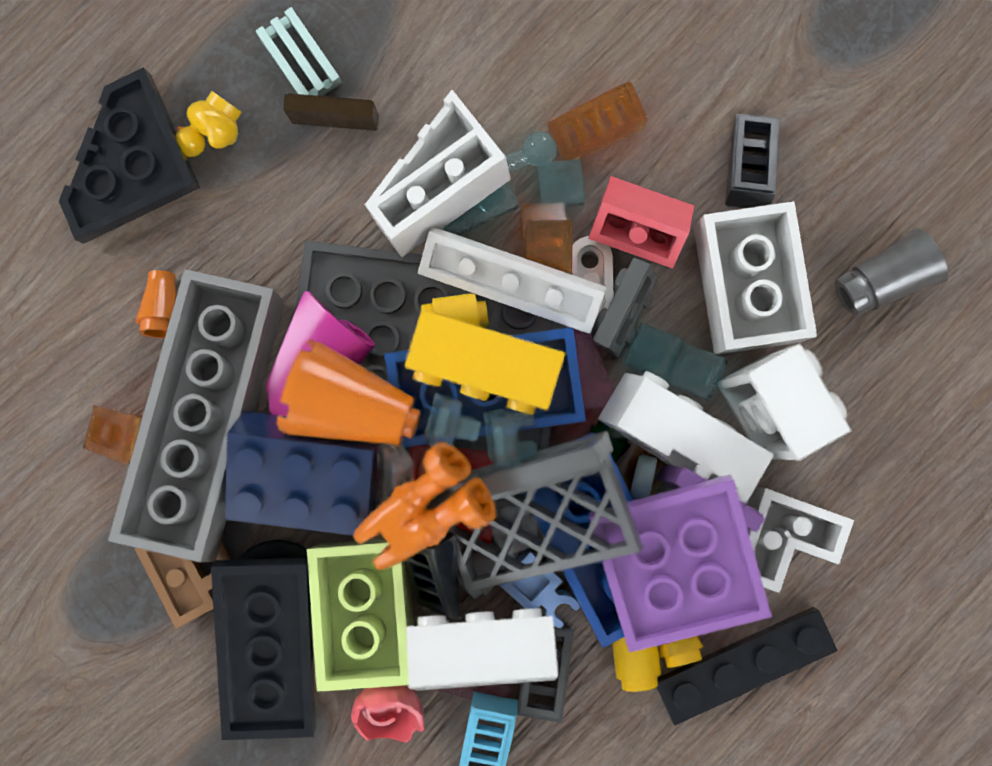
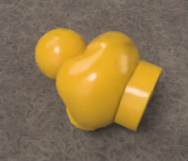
(210, 118)

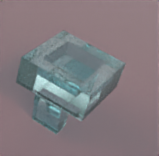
(447, 422)
(501, 437)

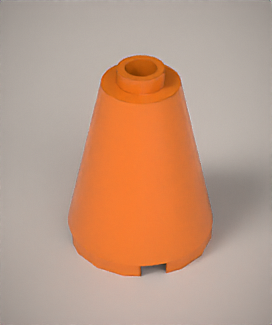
(344, 400)

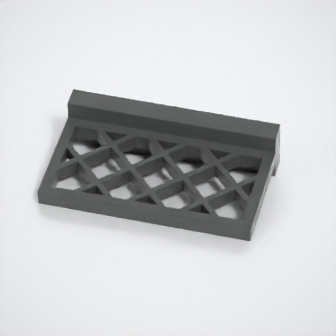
(548, 469)

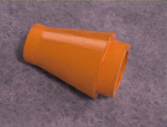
(157, 304)

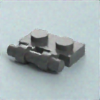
(633, 294)

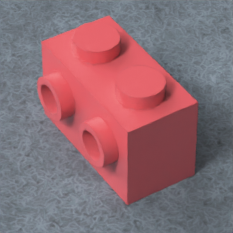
(642, 222)

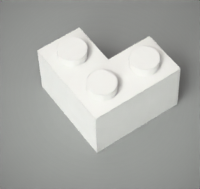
(793, 526)

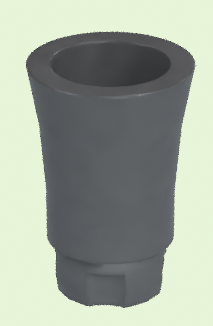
(894, 273)

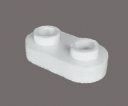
(601, 273)

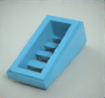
(492, 709)

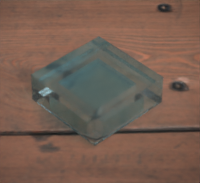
(561, 183)

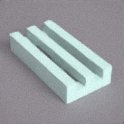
(279, 27)

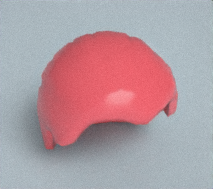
(388, 713)

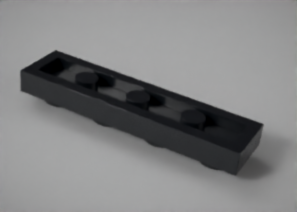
(745, 665)

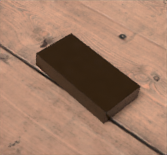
(331, 111)

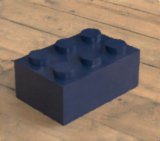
(297, 477)

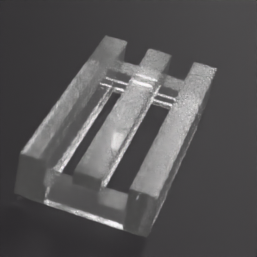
(393, 470)

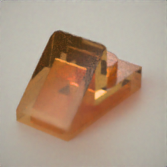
(547, 235)
(112, 433)

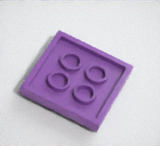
(692, 568)

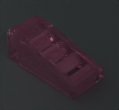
(594, 377)

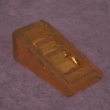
(607, 101)

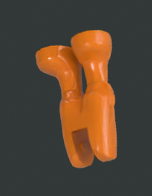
(405, 516)

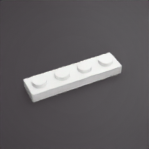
(511, 280)

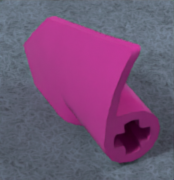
(318, 324)

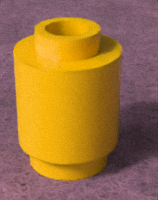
(461, 308)
(636, 669)

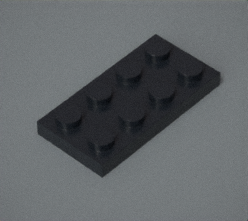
(264, 648)

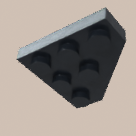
(126, 161)

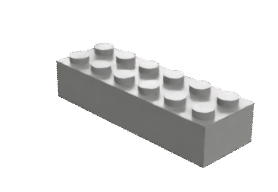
(201, 386)

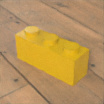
(483, 362)

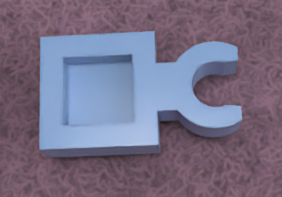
(540, 591)

